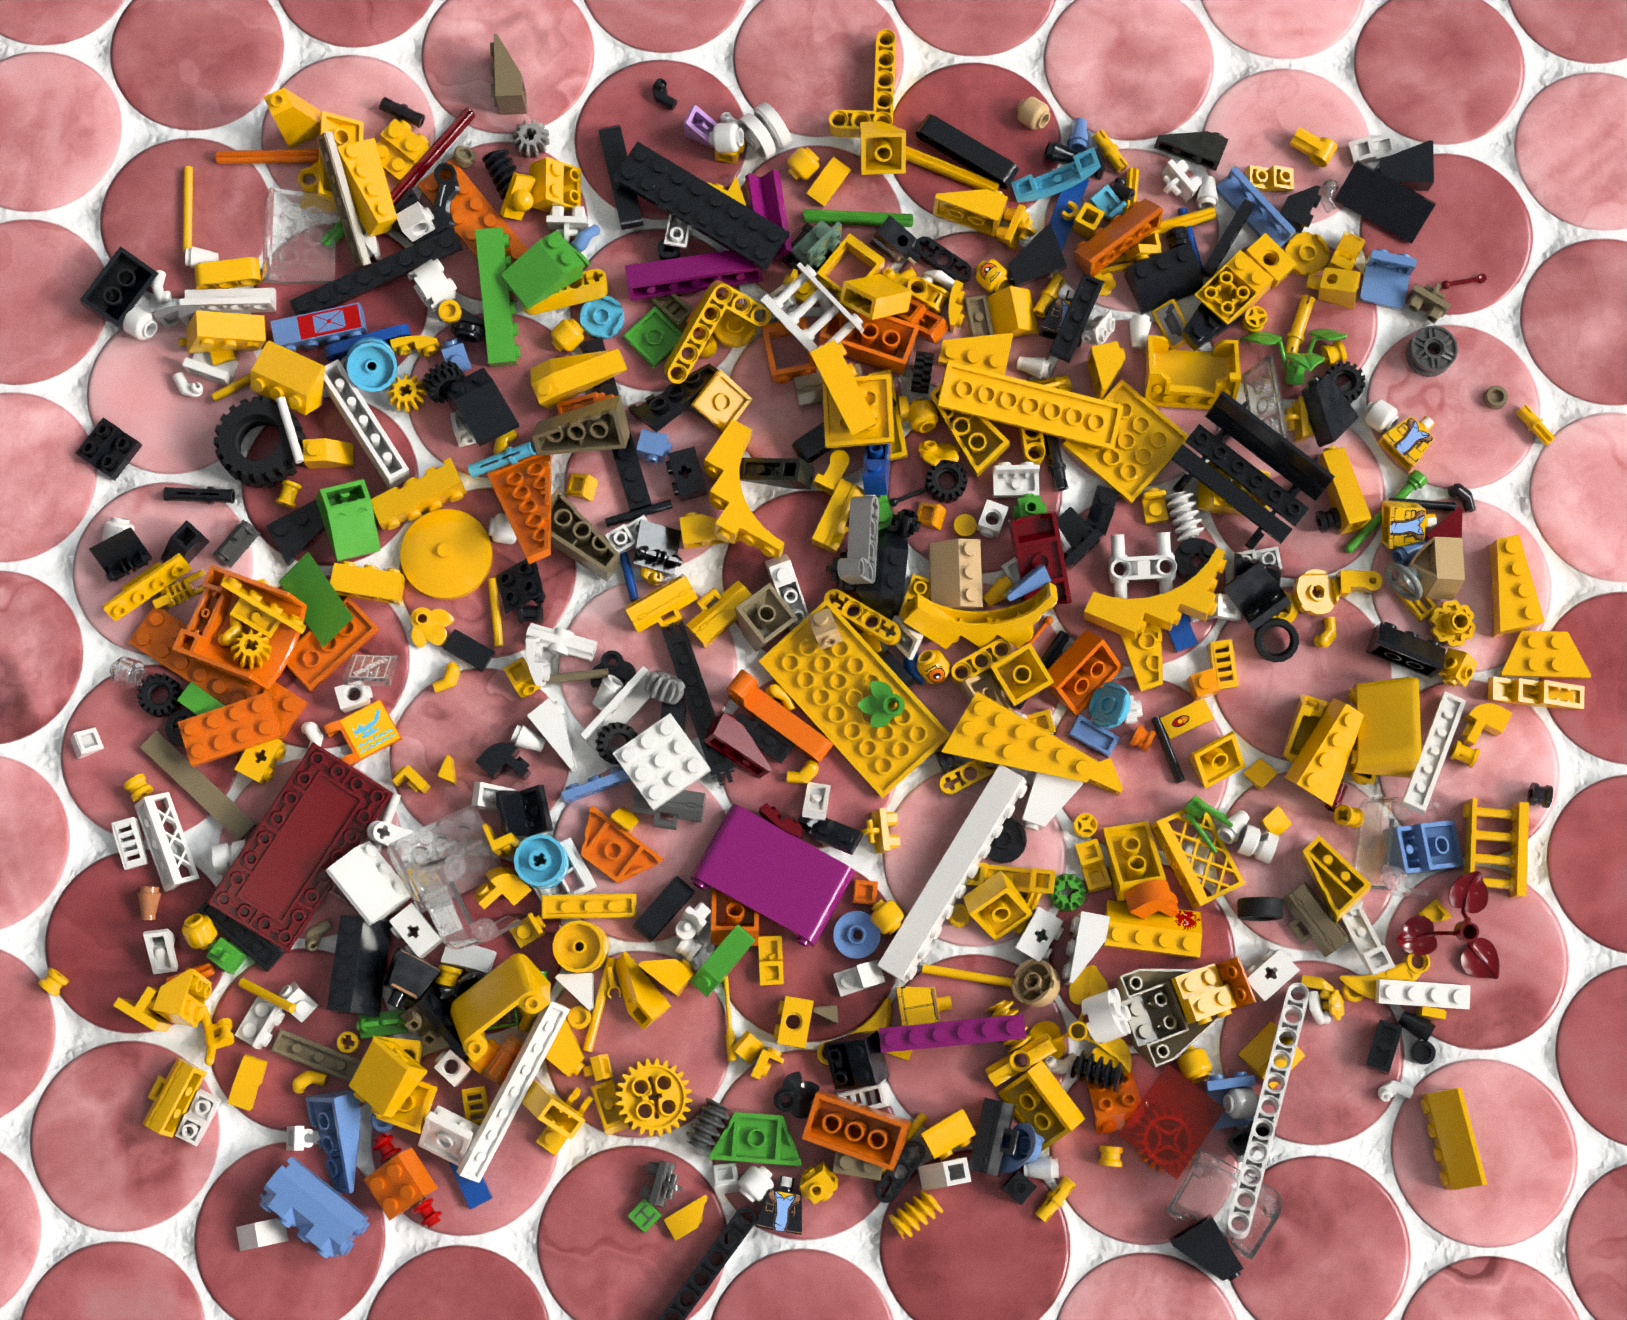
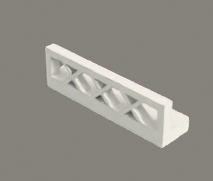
(232, 300)
(621, 708)
(158, 841)

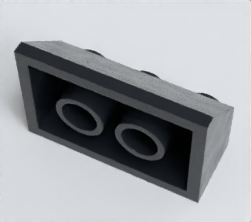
(1164, 277)
(118, 287)
(1407, 650)

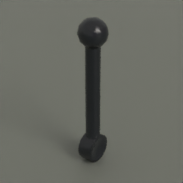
(893, 501)

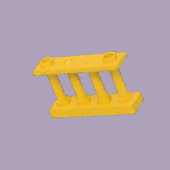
(1517, 838)

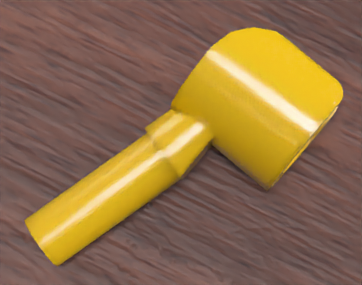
(612, 983)

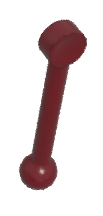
(1481, 279)

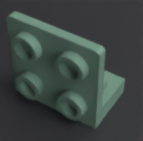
(817, 244)

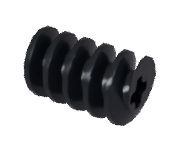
(500, 169)
(1098, 1071)

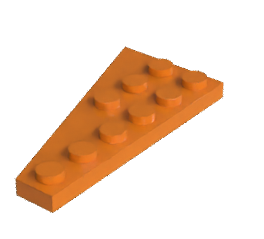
(526, 500)

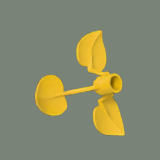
(1085, 985)

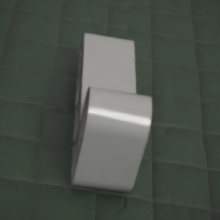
(862, 542)

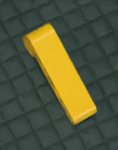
(588, 288)

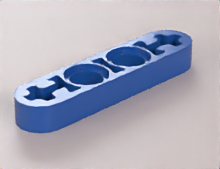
(339, 349)

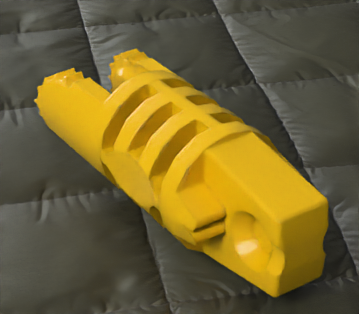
(179, 591)

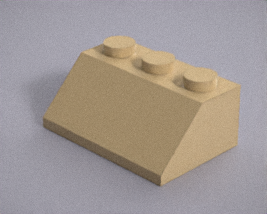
(956, 574)

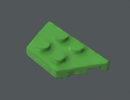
(756, 1140)

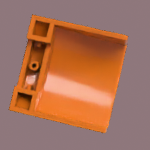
(213, 618)

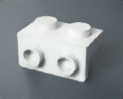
(1015, 480)

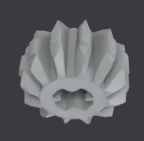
(531, 146)
(664, 687)

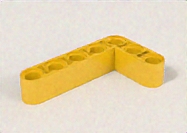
(881, 93)
(708, 325)

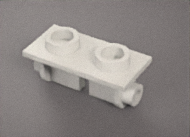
(1099, 329)

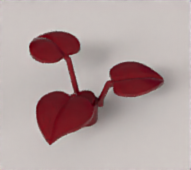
(1480, 957)

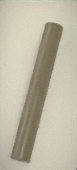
(578, 675)

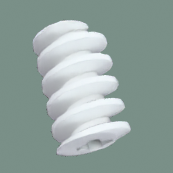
(1184, 515)

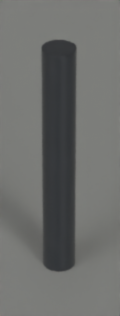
(1430, 505)
(634, 514)
(1168, 750)

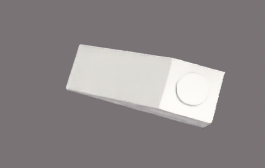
(553, 727)

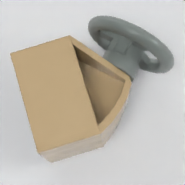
(1433, 571)

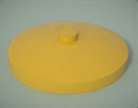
(446, 554)

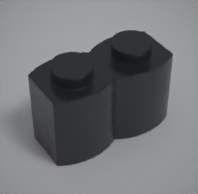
(1238, 1141)

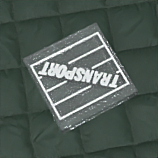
(370, 670)

